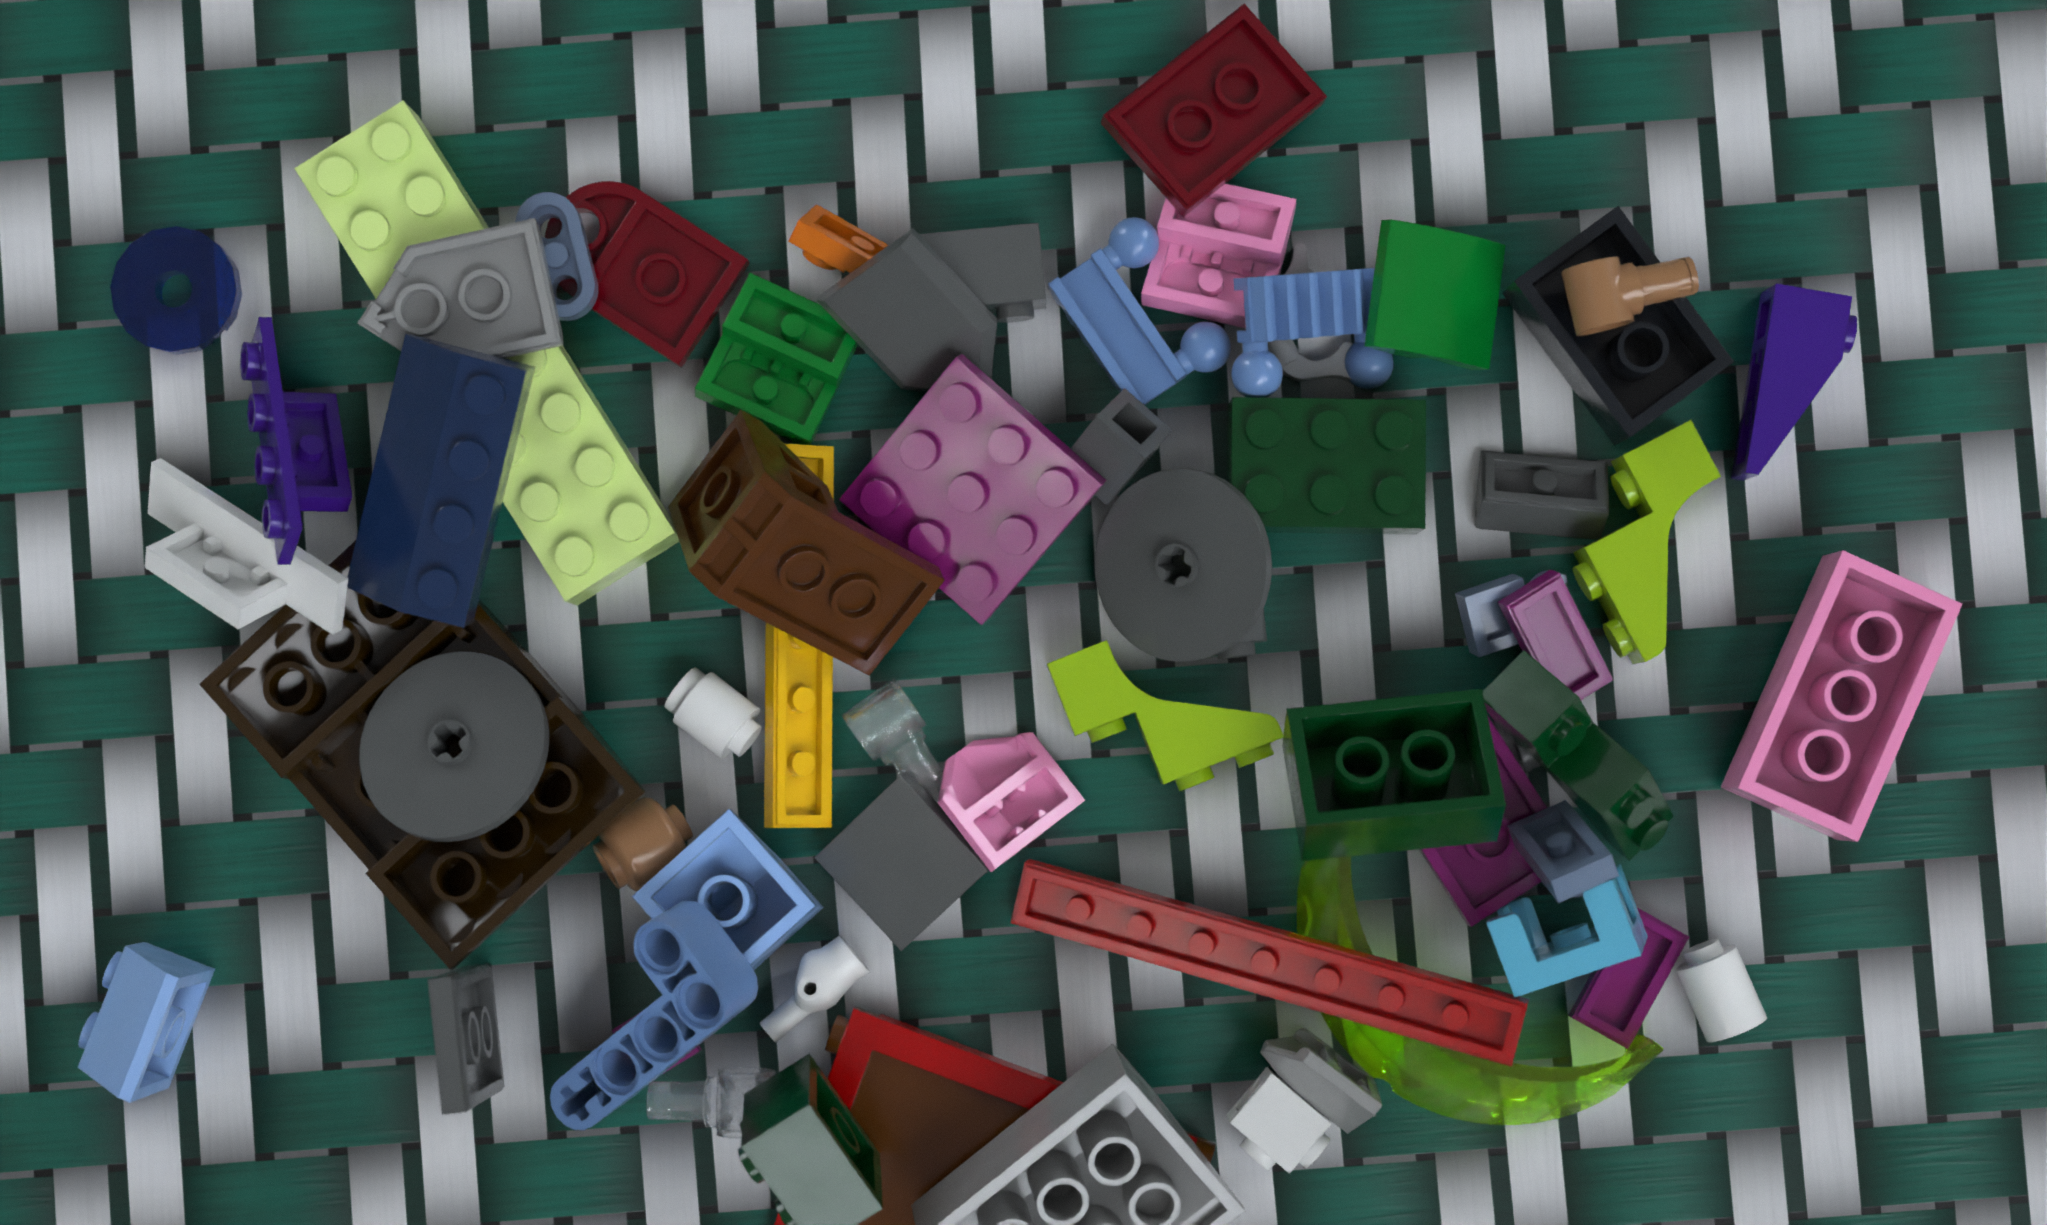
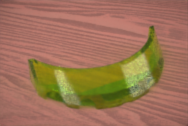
(1441, 1077)

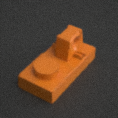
(833, 241)

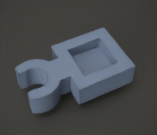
(1482, 617)

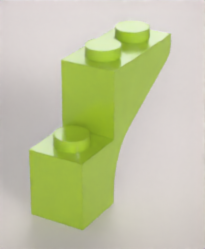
(1631, 564)
(1178, 735)

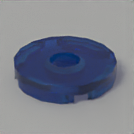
(140, 281)

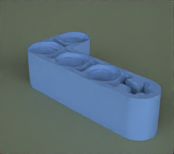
(673, 1025)

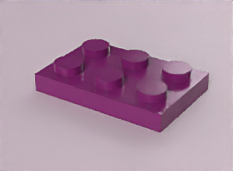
(1490, 874)

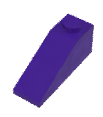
(1792, 356)

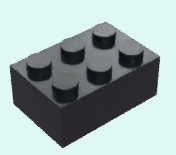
(1627, 371)

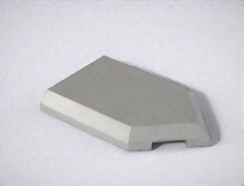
(472, 292)

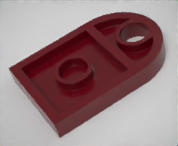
(653, 268)

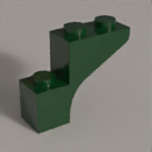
(1583, 759)

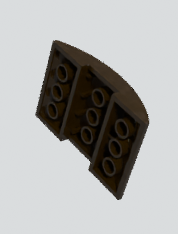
(305, 709)

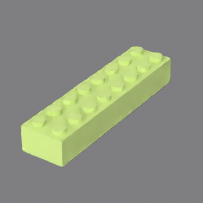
(571, 472)

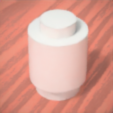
(714, 713)

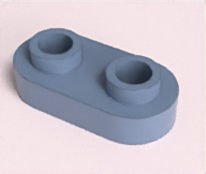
(567, 253)

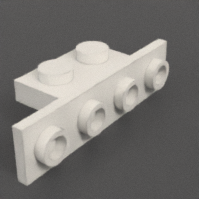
(228, 563)

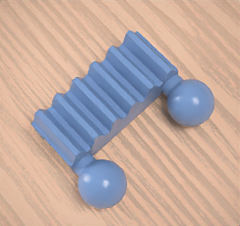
(1305, 308)
(1118, 327)

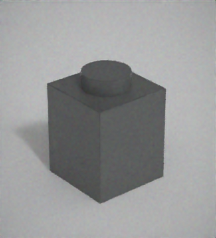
(1120, 442)

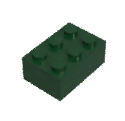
(1330, 463)
(1392, 775)

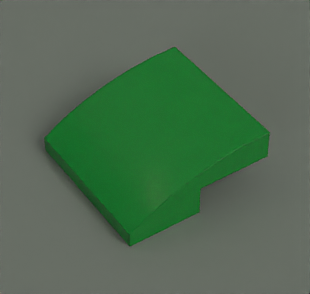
(1435, 294)
(777, 360)

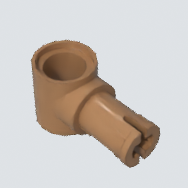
(1609, 294)

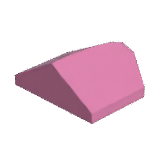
(1005, 795)

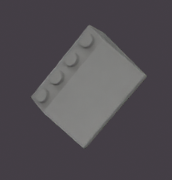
(1086, 1156)

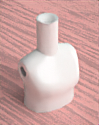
(823, 970)

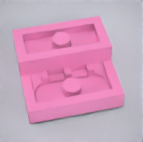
(1223, 238)

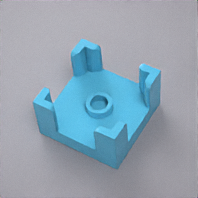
(1574, 951)

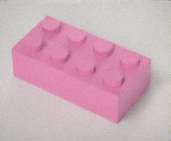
(1841, 695)

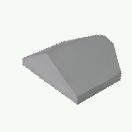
(1324, 1078)

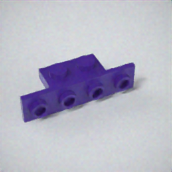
(299, 446)

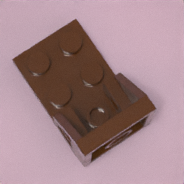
(778, 548)

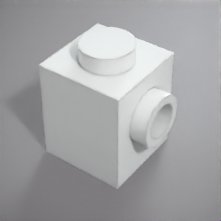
(1278, 1124)

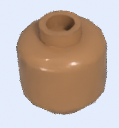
(641, 842)

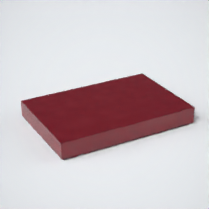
(1213, 110)

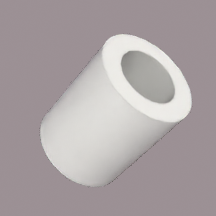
(1720, 990)

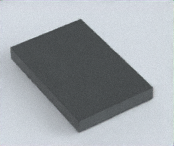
(466, 1037)

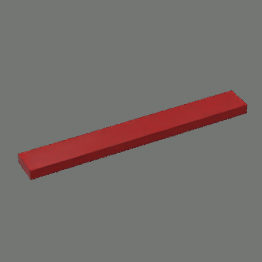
(1271, 962)

